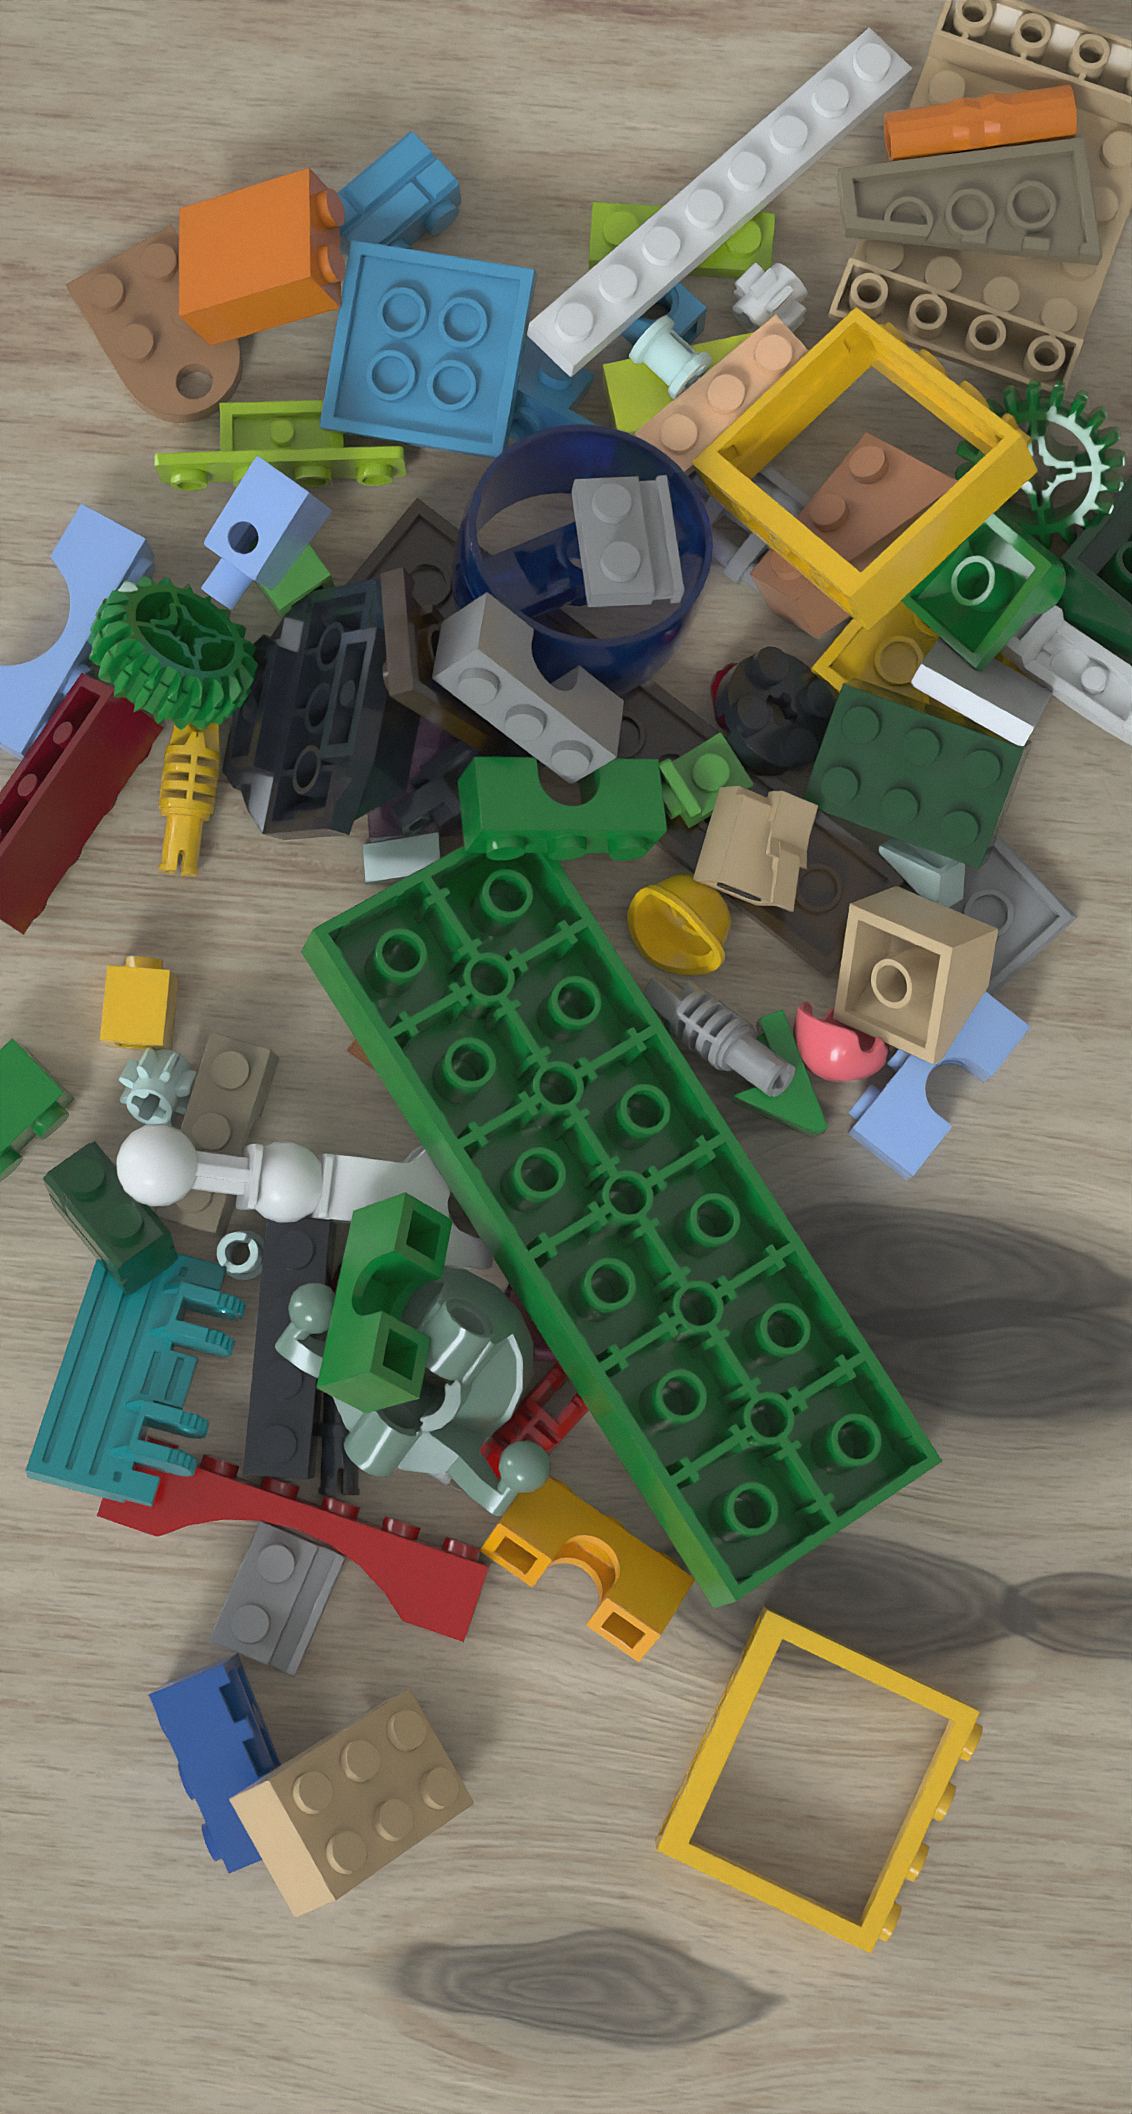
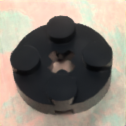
(799, 694)

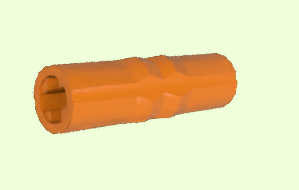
(981, 123)

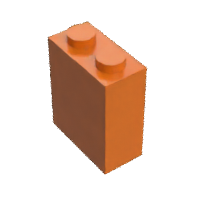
(260, 257)

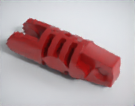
(535, 1423)

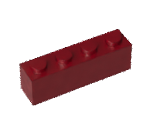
(65, 791)

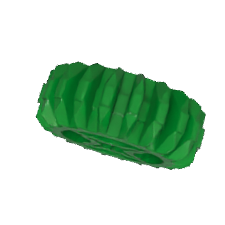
(1063, 460)
(172, 653)

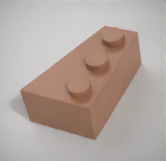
(857, 514)

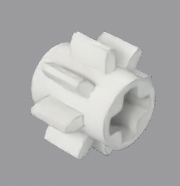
(768, 294)

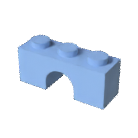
(898, 1119)

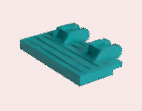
(127, 1379)

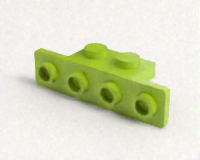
(286, 438)

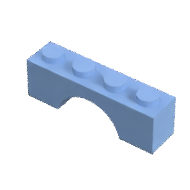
(94, 560)

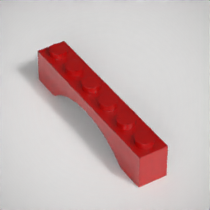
(422, 1580)

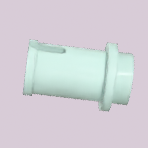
(225, 1254)

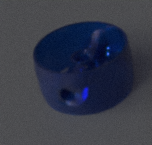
(539, 572)

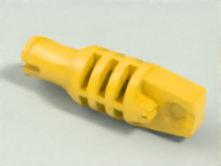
(188, 794)

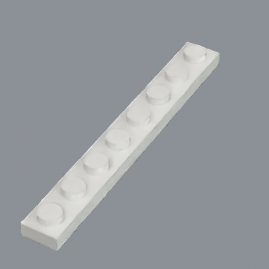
(718, 202)

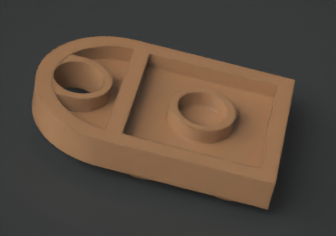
(136, 319)

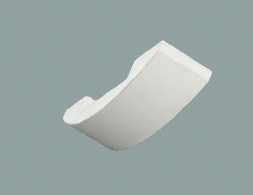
(1075, 671)

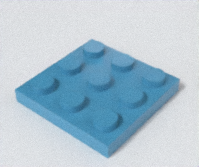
(428, 349)

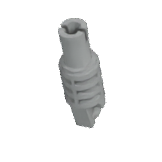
(718, 1034)

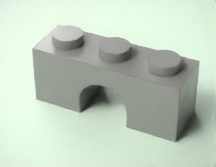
(491, 668)

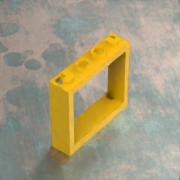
(800, 398)
(908, 1850)

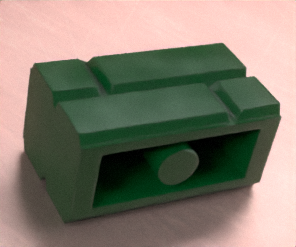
(109, 1221)

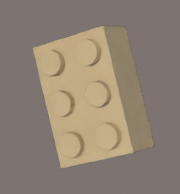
(351, 1803)

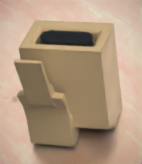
(756, 846)

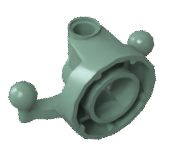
(486, 1356)

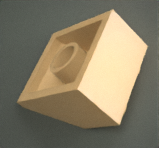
(912, 971)

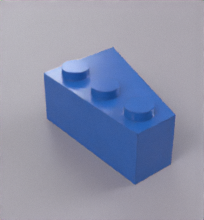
(219, 1749)

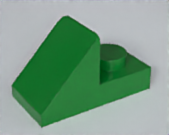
(798, 1104)

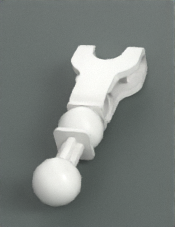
(286, 1182)

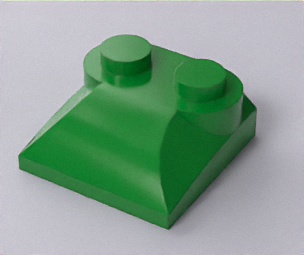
(988, 589)

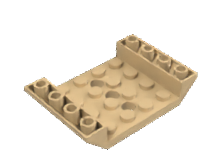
(998, 310)

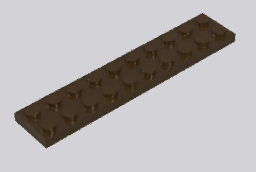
(662, 728)

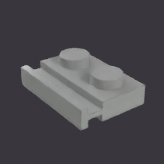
(627, 541)
(278, 1598)

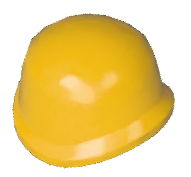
(680, 925)

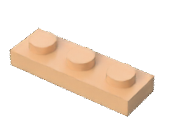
(723, 393)

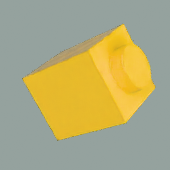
(139, 1005)

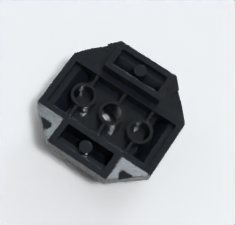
(319, 725)

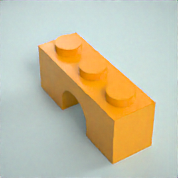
(633, 1582)

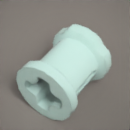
(670, 356)

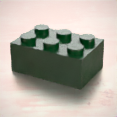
(915, 772)

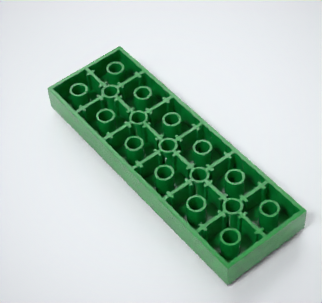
(621, 1212)

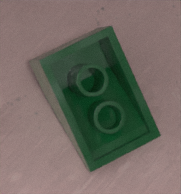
(1100, 578)

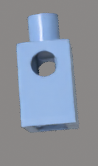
(266, 508)

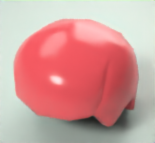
(836, 1049)

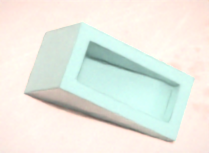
(400, 857)
(926, 872)

